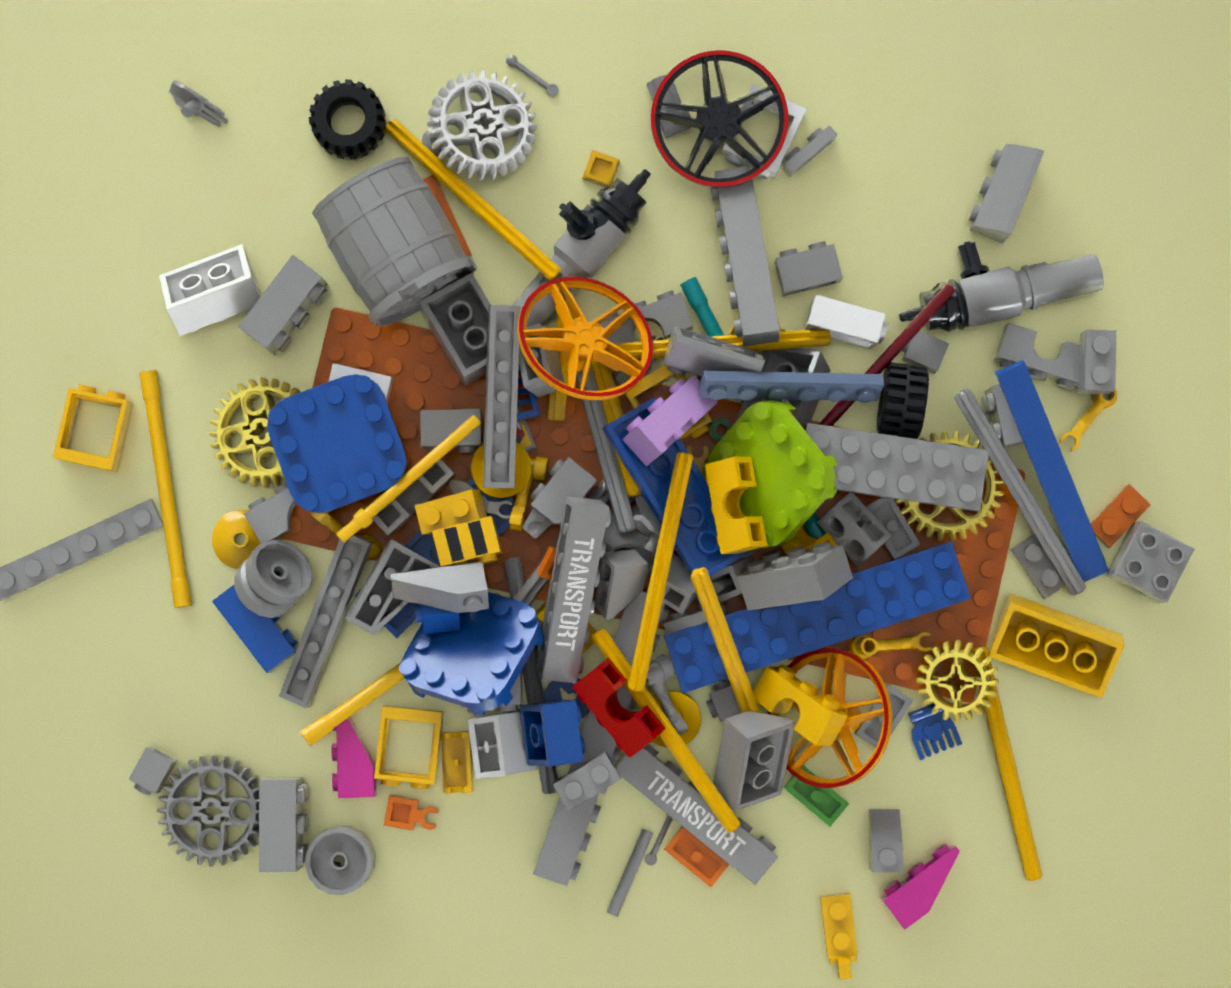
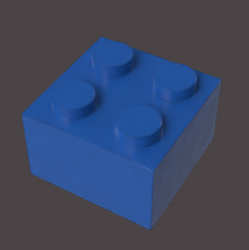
(552, 733)

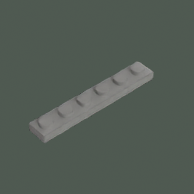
(501, 397)
(79, 548)
(325, 620)

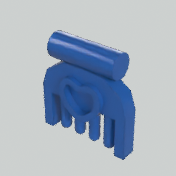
(931, 727)

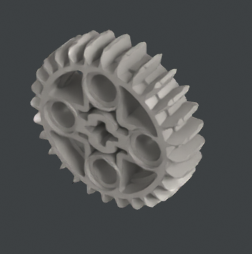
(172, 819)

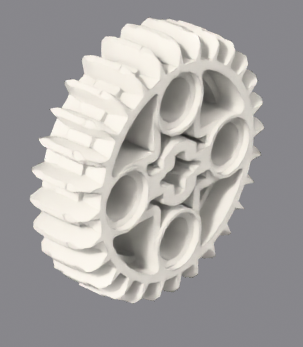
(488, 116)

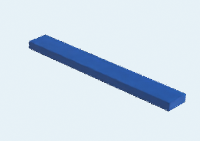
(1051, 470)

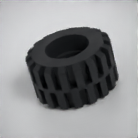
(336, 97)
(903, 400)

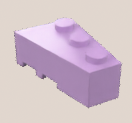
(667, 420)

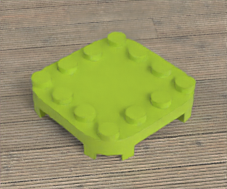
(787, 466)

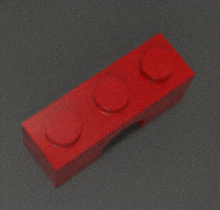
(628, 728)

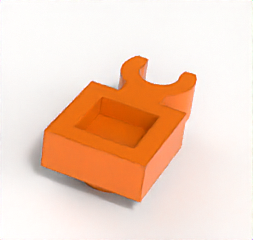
(404, 812)

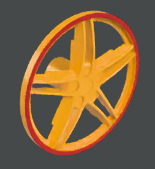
(584, 340)
(851, 724)

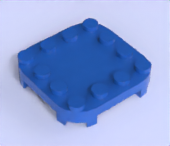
(337, 443)
(479, 660)

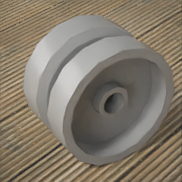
(273, 578)
(330, 875)

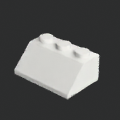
(210, 290)

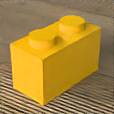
(450, 511)

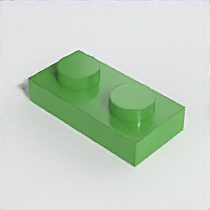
(821, 801)

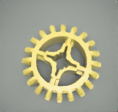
(943, 680)

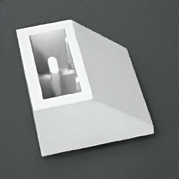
(498, 745)

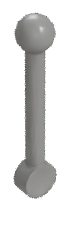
(552, 89)
(650, 858)

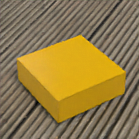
(601, 169)

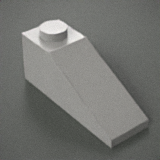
(447, 588)

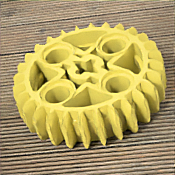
(249, 431)
(967, 522)

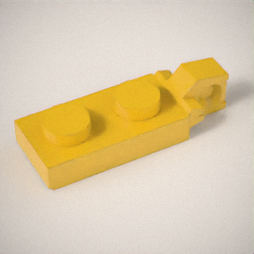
(839, 932)

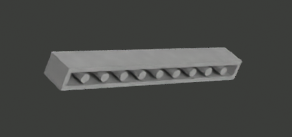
(568, 828)

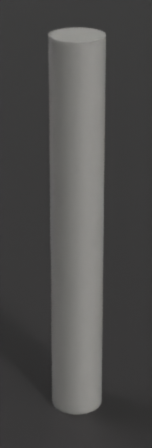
(629, 872)

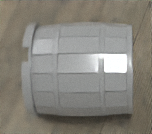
(391, 239)

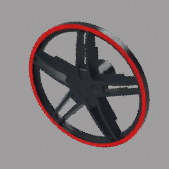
(719, 118)

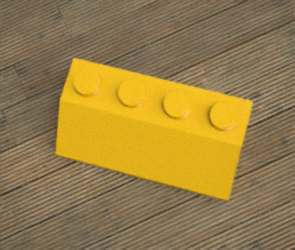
(1056, 645)

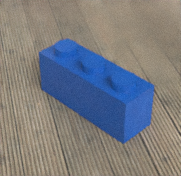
(260, 634)

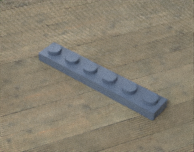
(790, 386)

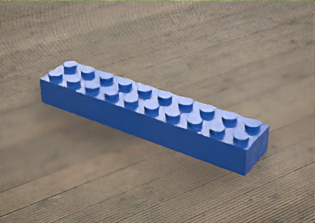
(862, 605)

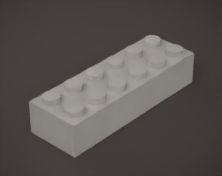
(903, 467)

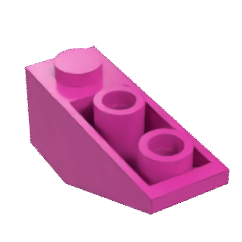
(354, 763)
(917, 893)

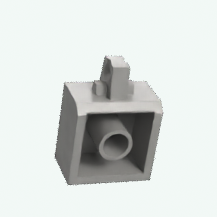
(549, 500)

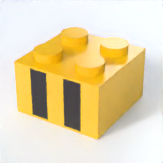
(468, 542)

